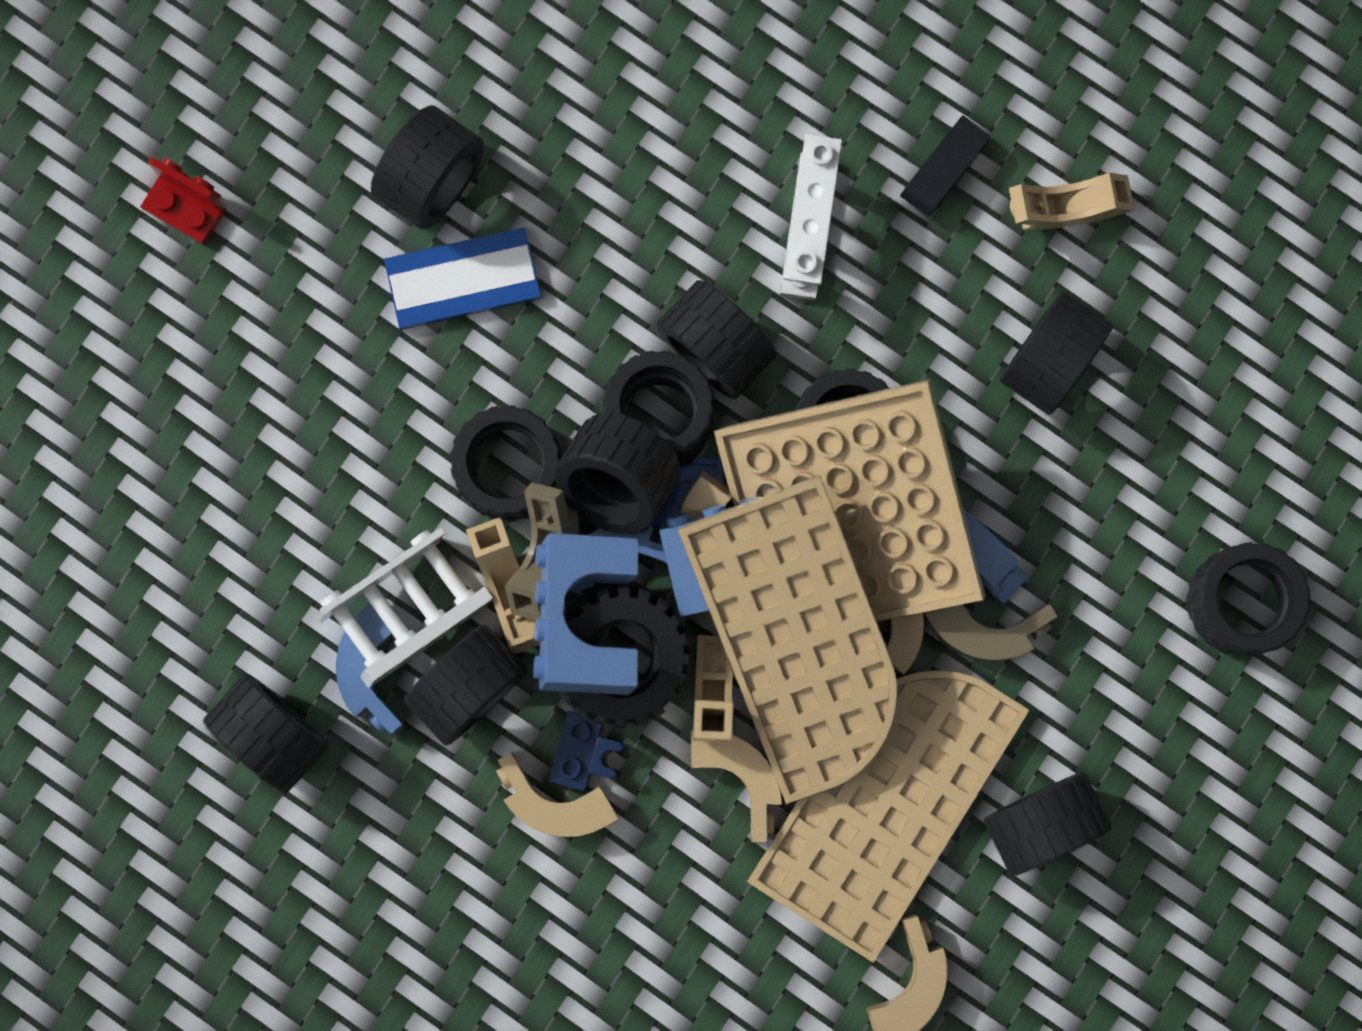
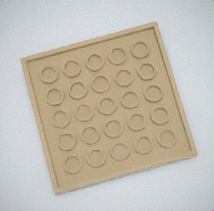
(886, 483)

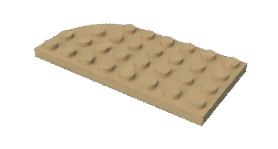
(797, 634)
(866, 846)

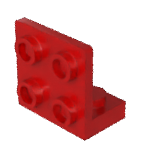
(182, 202)

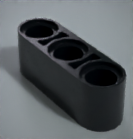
(945, 166)

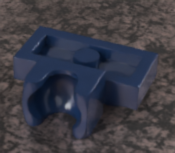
(583, 753)

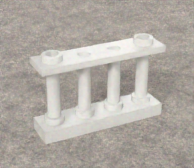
(810, 217)
(407, 642)

